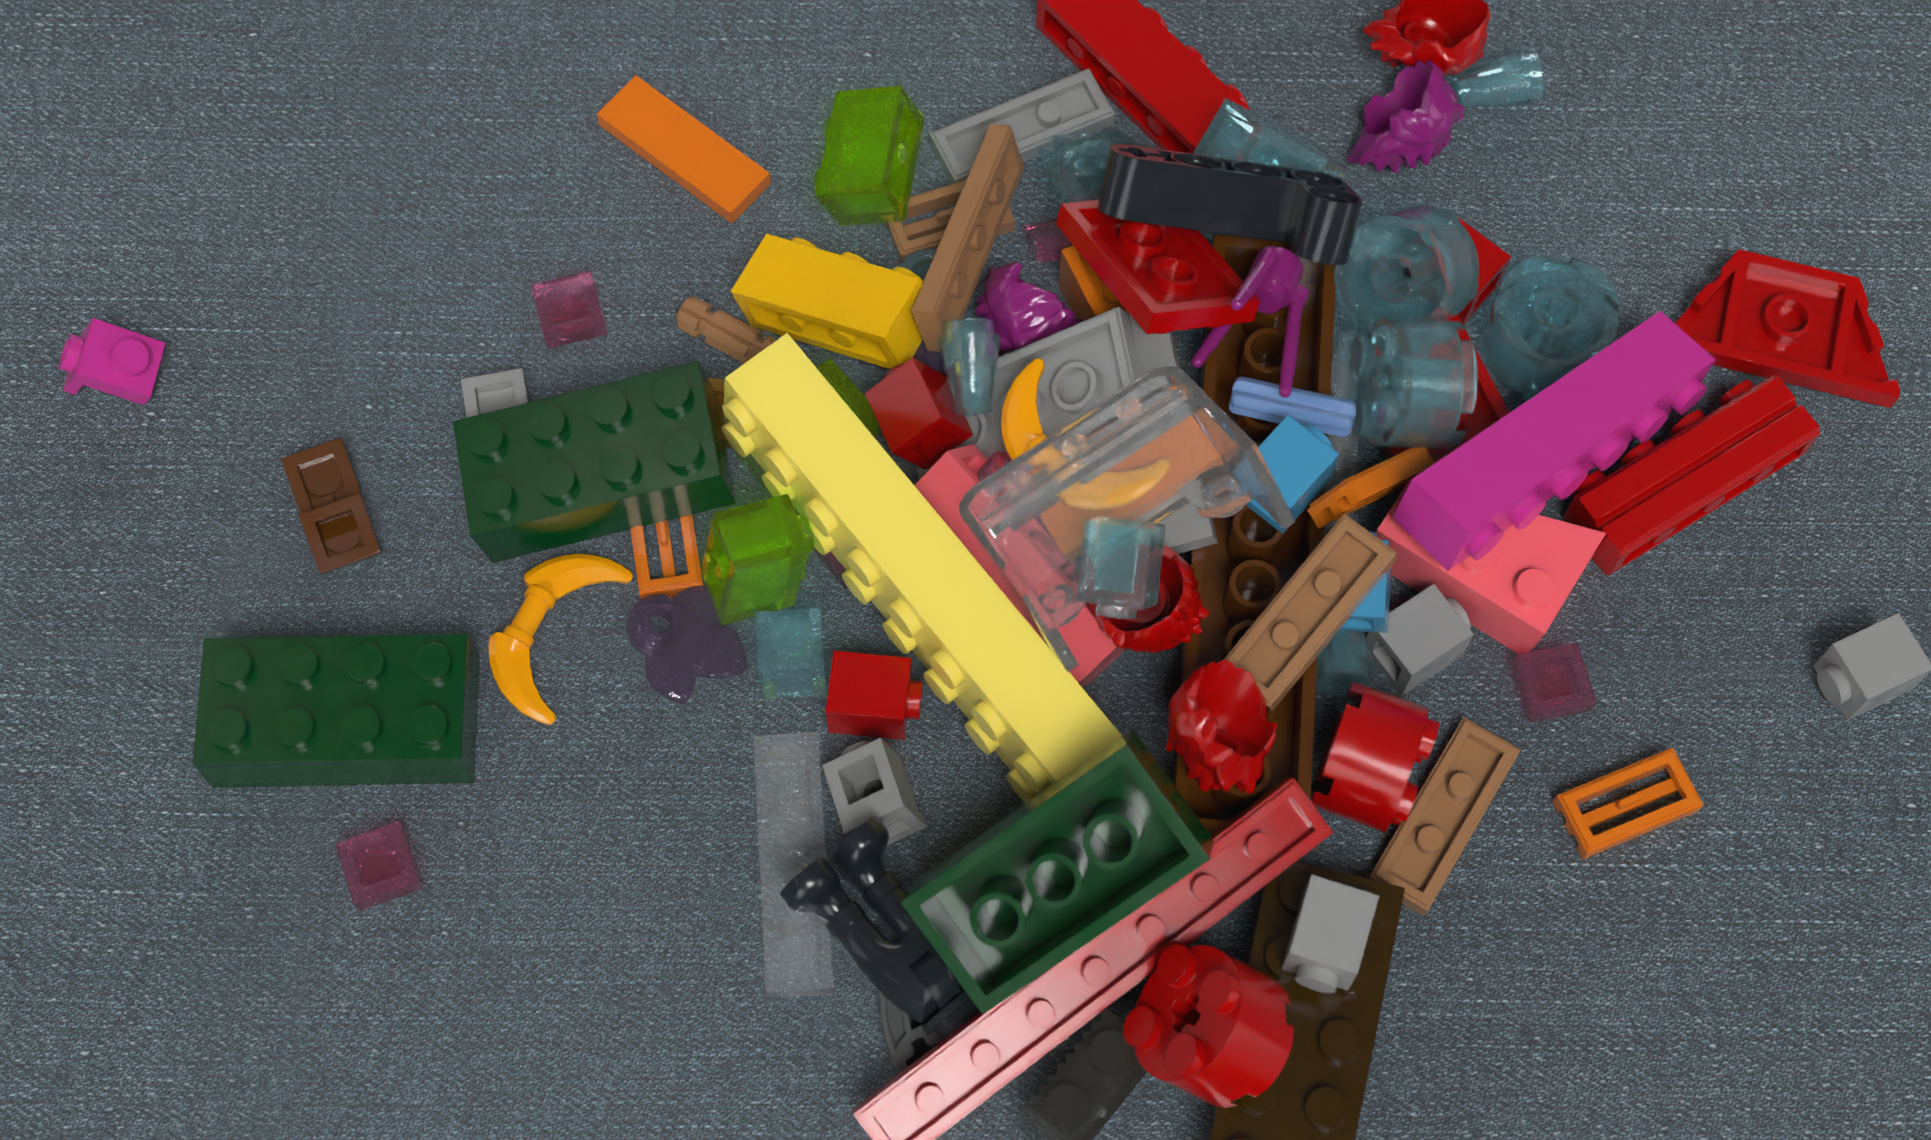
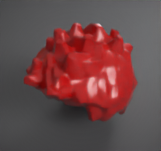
(1432, 30)
(1167, 622)
(1220, 727)

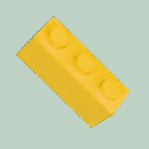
(831, 301)

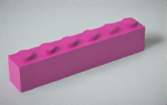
(1553, 442)

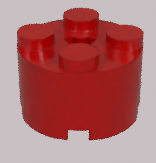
(1373, 757)
(1210, 1025)

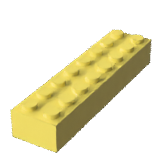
(912, 570)

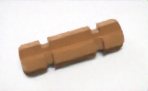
(721, 330)

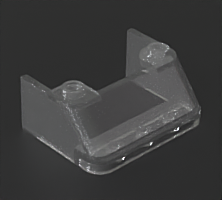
(1124, 459)

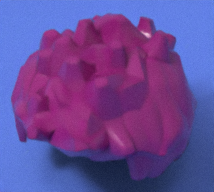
(1408, 121)
(1021, 309)

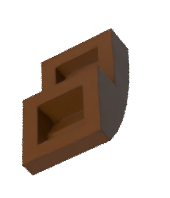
(331, 506)

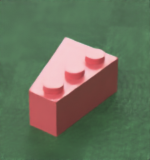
(1512, 588)

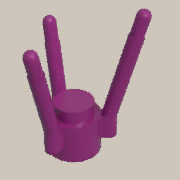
(1275, 282)

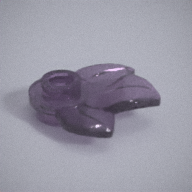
(691, 648)

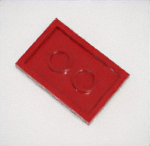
(1157, 272)

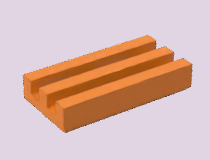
(1369, 486)
(670, 583)
(1580, 825)

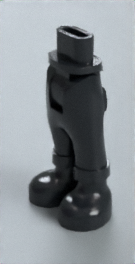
(902, 969)

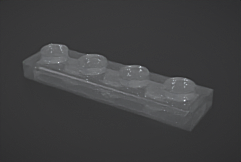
(789, 840)

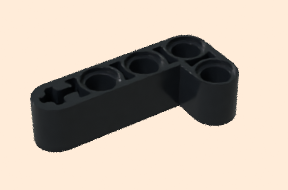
(1232, 197)

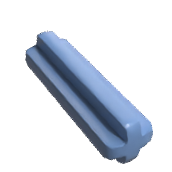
(1262, 401)

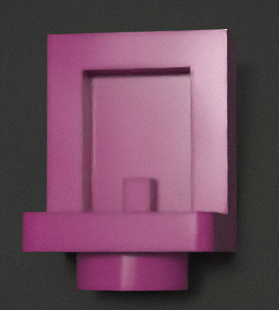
(111, 361)

